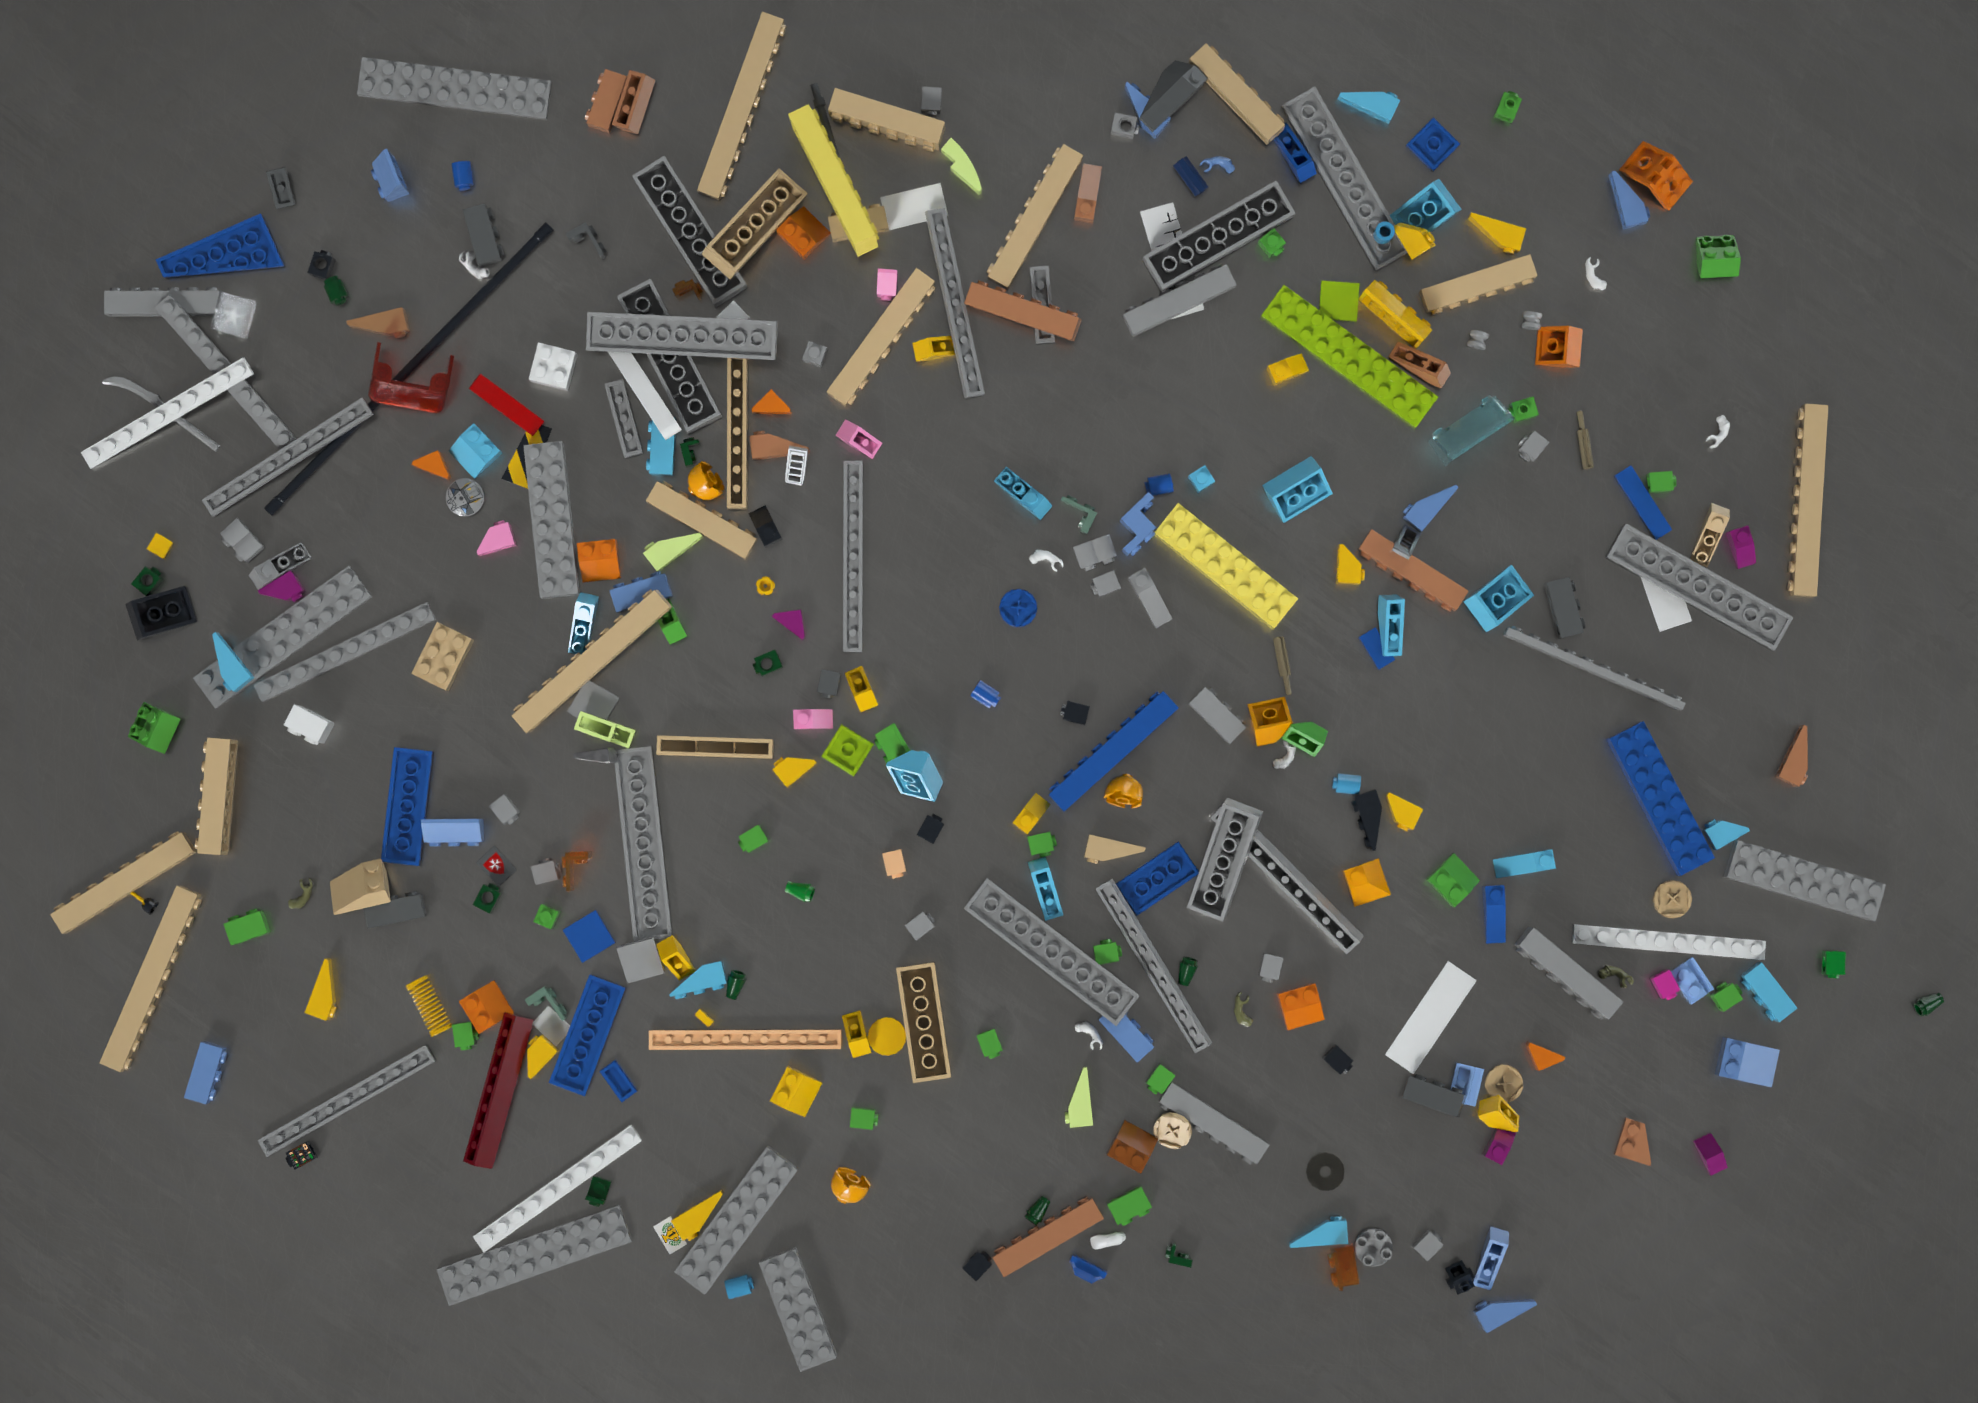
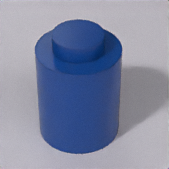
(462, 175)
(1159, 484)
(985, 694)

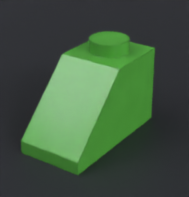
(672, 625)
(1306, 737)

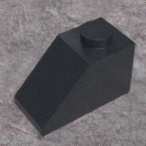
(765, 526)

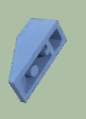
(1629, 205)
(1424, 510)
(1491, 1257)
(1496, 1313)

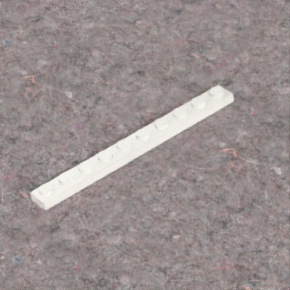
(167, 413)
(1668, 942)
(557, 1188)

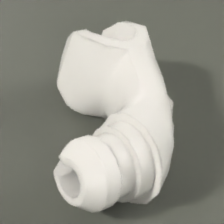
(468, 261)
(1594, 281)
(1724, 427)
(1042, 555)
(1287, 759)
(1089, 1028)
(1101, 1241)

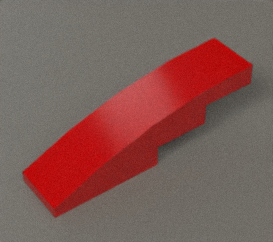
(506, 404)

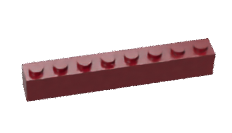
(498, 1090)

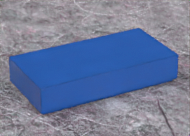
(1372, 643)
(618, 1081)

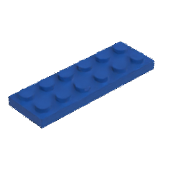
(406, 806)
(587, 1035)

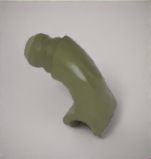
(301, 900)
(1611, 971)
(1241, 1016)

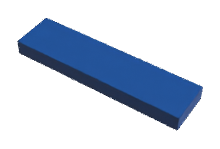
(1643, 502)

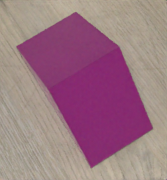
(793, 621)
(1711, 1154)

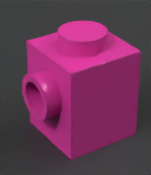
(1665, 984)

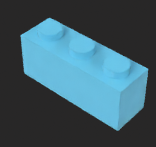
(661, 452)
(1768, 992)

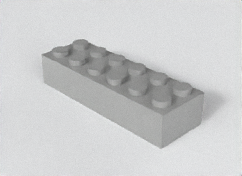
(1225, 859)
(1570, 974)
(798, 1309)

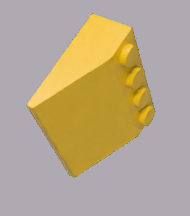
(1395, 314)

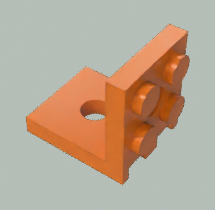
(1657, 173)

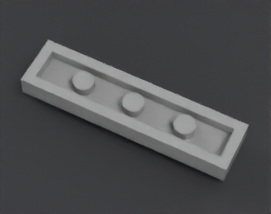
(1041, 291)
(623, 418)

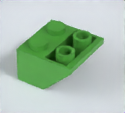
(1717, 256)
(153, 727)

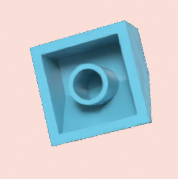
(474, 451)

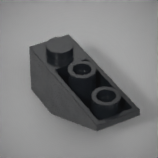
(1369, 812)

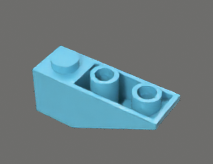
(1023, 493)
(583, 622)
(706, 976)

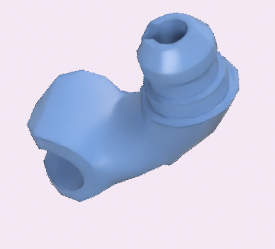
(1222, 161)

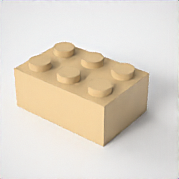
(442, 656)

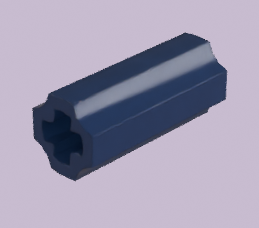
(1190, 176)

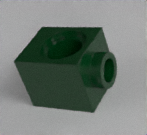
(139, 581)
(776, 663)
(482, 904)

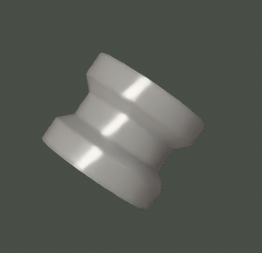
(1532, 320)
(1477, 339)

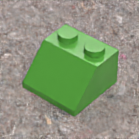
(891, 742)
(1453, 880)

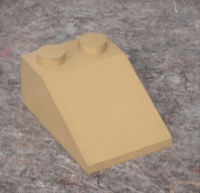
(360, 887)

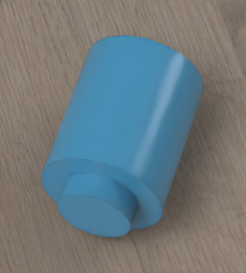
(1383, 232)
(1347, 783)
(739, 1286)

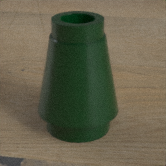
(1187, 970)
(735, 982)
(1928, 1004)
(1037, 1211)

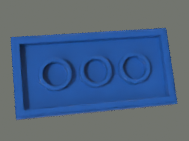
(1157, 878)

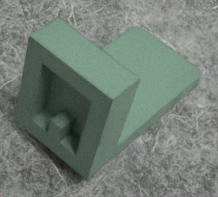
(1085, 522)
(537, 998)

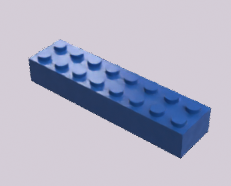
(1113, 751)
(1660, 798)

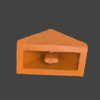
(771, 405)
(434, 464)
(1542, 1057)

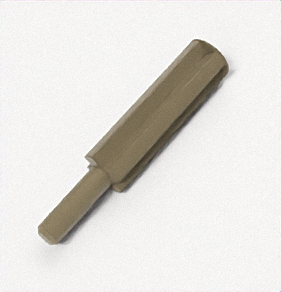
(1584, 443)
(1283, 662)

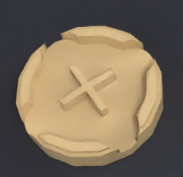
(1672, 899)
(1504, 1081)
(1172, 1130)

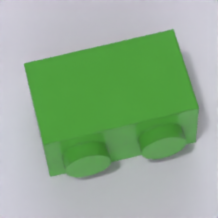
(246, 927)
(1129, 1205)

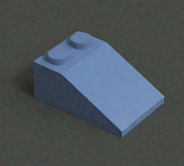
(389, 176)
(1747, 1062)

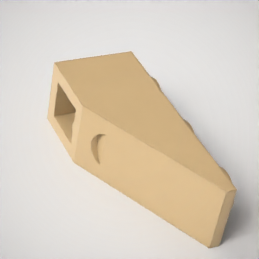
(1710, 534)

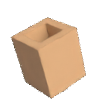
(894, 863)

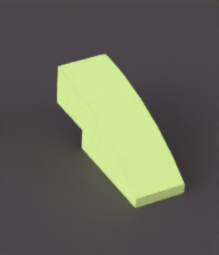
(962, 165)
(605, 729)

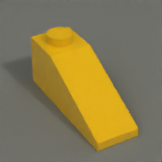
(1502, 234)
(323, 995)
(693, 1219)

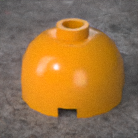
(704, 483)
(1124, 791)
(849, 1187)

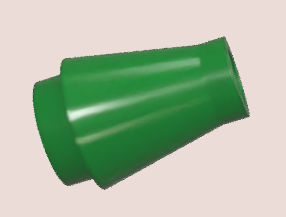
(800, 890)

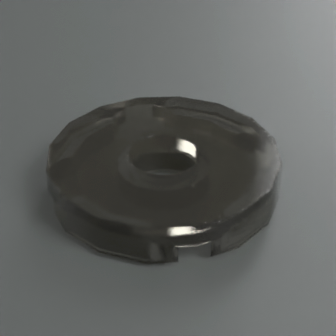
(1319, 1161)

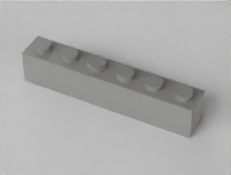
(1179, 300)
(144, 302)
(1213, 1122)

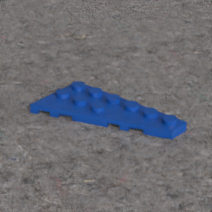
(236, 248)

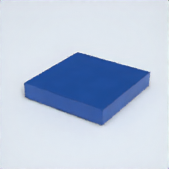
(1433, 144)
(589, 936)

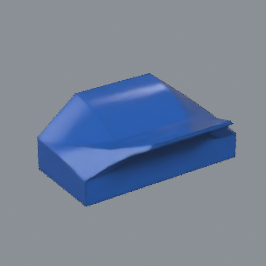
(1086, 1270)

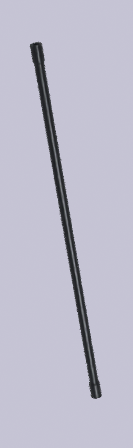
(538, 237)

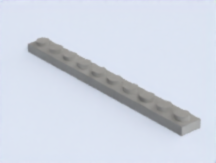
(954, 303)
(215, 362)
(287, 457)
(852, 556)
(344, 652)
(1587, 664)
(1153, 966)
(346, 1100)

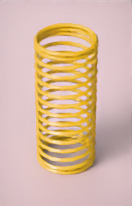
(409, 987)

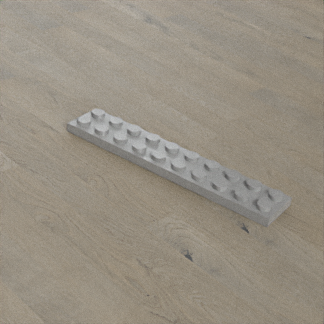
(454, 88)
(1342, 175)
(681, 335)
(1699, 587)
(289, 632)
(642, 843)
(1051, 952)
(534, 1255)

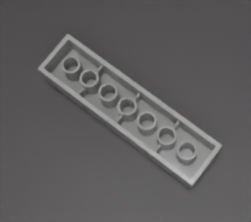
(686, 228)
(1218, 236)
(676, 372)
(551, 520)
(1804, 880)
(736, 1220)

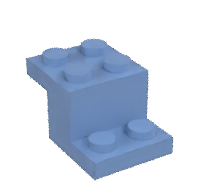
(1138, 525)

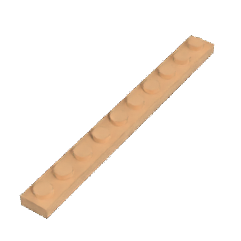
(744, 1039)

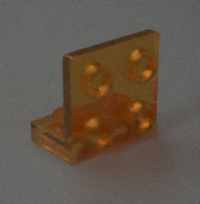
(567, 862)
(1344, 1267)

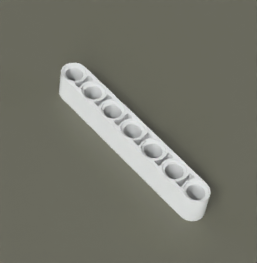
(646, 393)

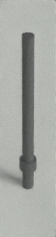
(819, 103)

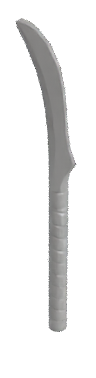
(156, 401)

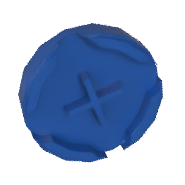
(1018, 608)

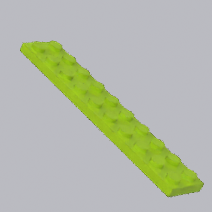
(1349, 356)

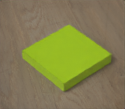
(1339, 300)
(847, 750)

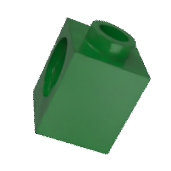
(1833, 963)

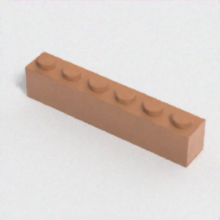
(1023, 311)
(1414, 571)
(1047, 1236)

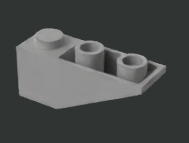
(279, 565)

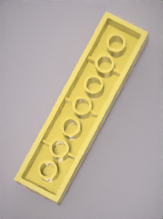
(834, 179)
(1225, 566)

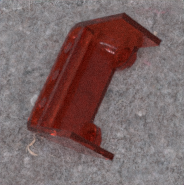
(408, 395)

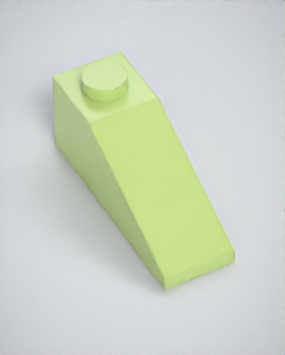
(666, 551)
(1079, 1108)

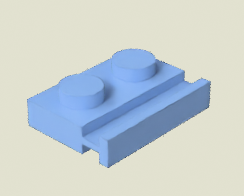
(1691, 980)
(1469, 1080)

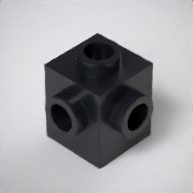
(1459, 1277)

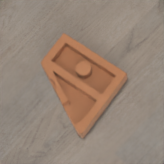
(1633, 1142)

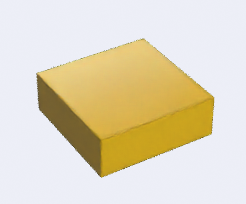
(160, 545)
(704, 1017)

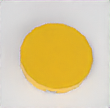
(887, 1036)

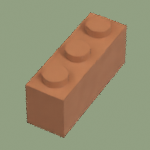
(605, 101)
(633, 102)

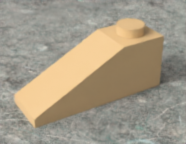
(1106, 849)

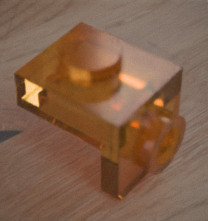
(682, 288)

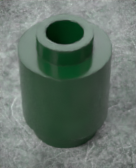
(335, 290)

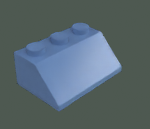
(453, 831)

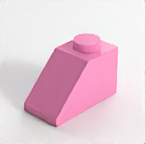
(887, 284)
(858, 439)
(497, 538)
(813, 719)

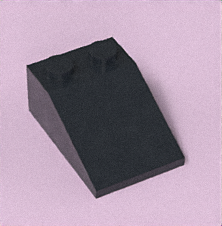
(160, 612)

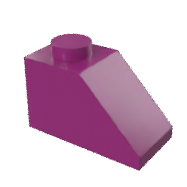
(1742, 546)
(285, 588)
(1499, 1145)

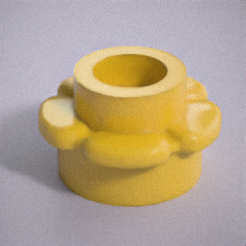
(760, 585)

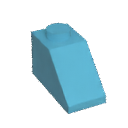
(1722, 833)

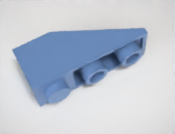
(1138, 103)

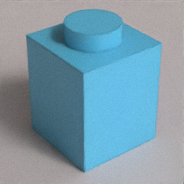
(1201, 479)

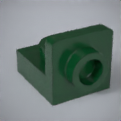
(688, 455)
(598, 1191)
(1181, 1259)

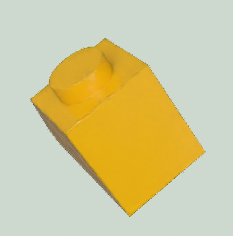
(1414, 239)
(933, 348)
(1287, 369)
(1348, 567)
(861, 689)
(792, 769)
(1403, 812)
(1031, 813)
(675, 957)
(856, 1034)
(539, 1054)
(1498, 1114)

